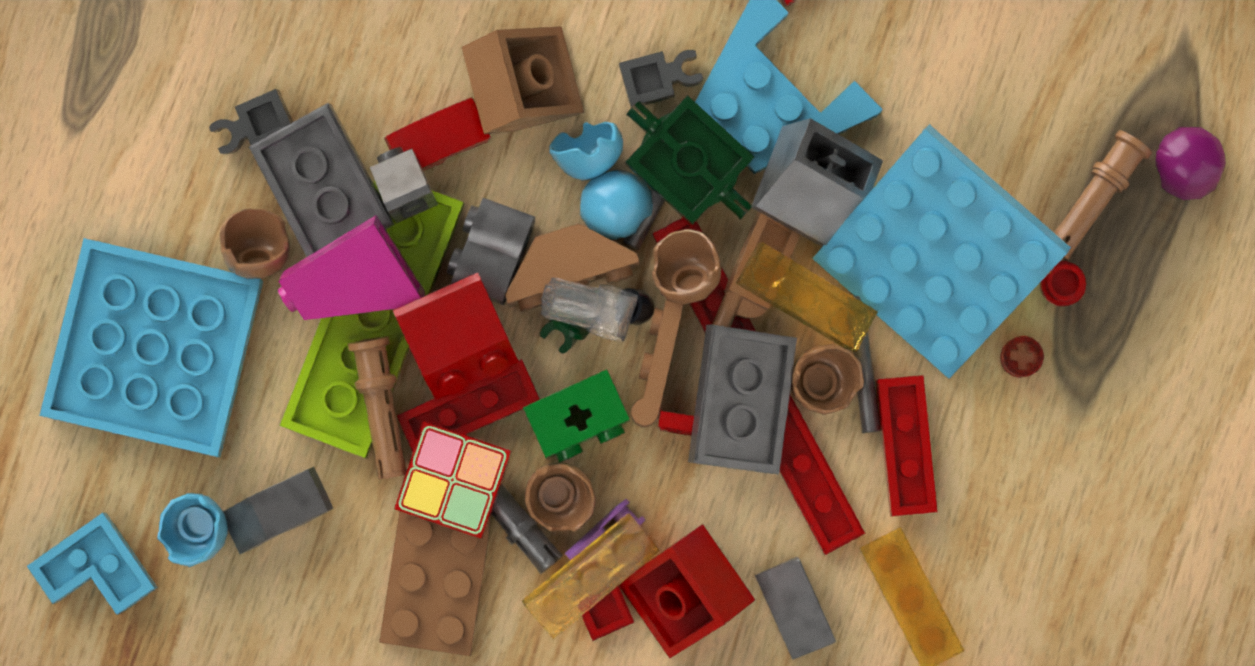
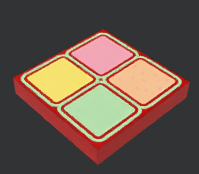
(453, 480)

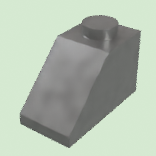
(402, 184)

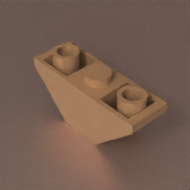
(570, 255)

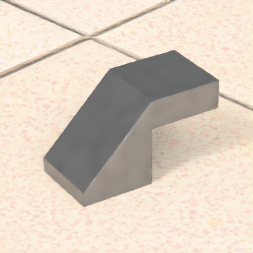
(277, 510)

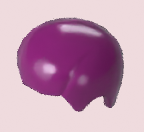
(1190, 162)

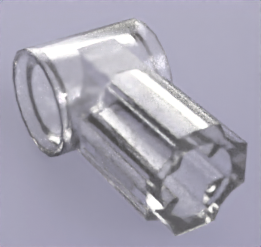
(600, 310)

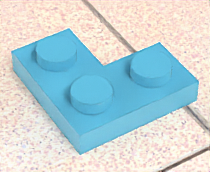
(97, 554)

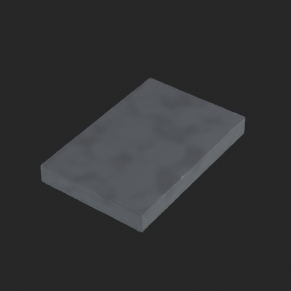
(318, 179)
(742, 399)

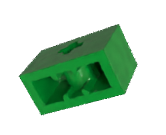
(593, 394)

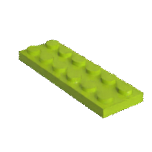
(325, 394)

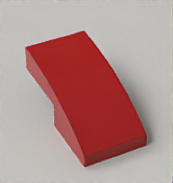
(441, 134)

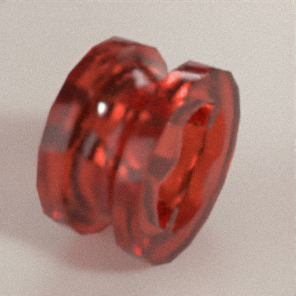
(1031, 347)

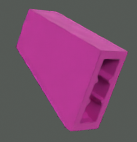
(351, 276)

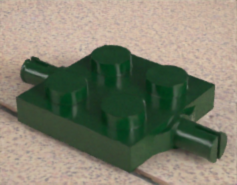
(689, 160)

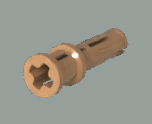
(1109, 177)
(376, 386)

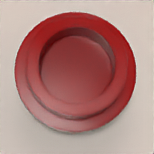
(1064, 284)

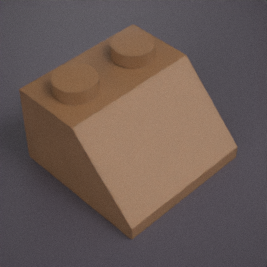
(522, 78)

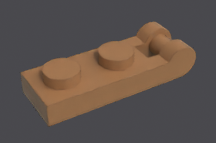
(656, 365)

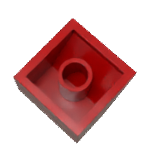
(456, 336)
(687, 591)

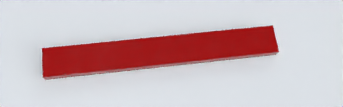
(802, 461)

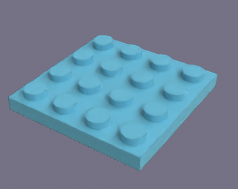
(941, 252)
(151, 348)

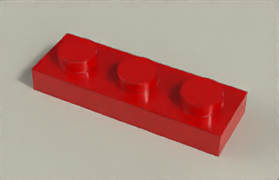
(474, 405)
(906, 445)

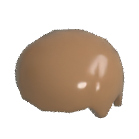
(254, 243)
(686, 266)
(826, 379)
(560, 497)

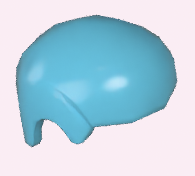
(589, 153)
(615, 204)
(192, 529)

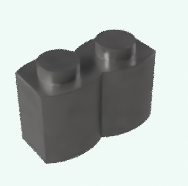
(493, 247)

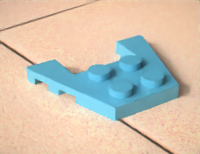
(756, 99)

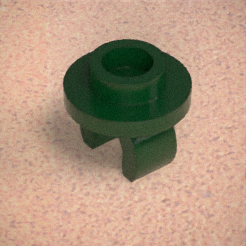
(571, 333)

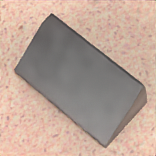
(795, 608)

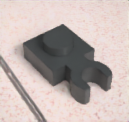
(651, 78)
(256, 120)

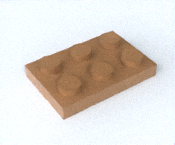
(433, 587)

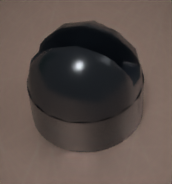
(644, 307)

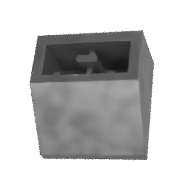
(815, 180)

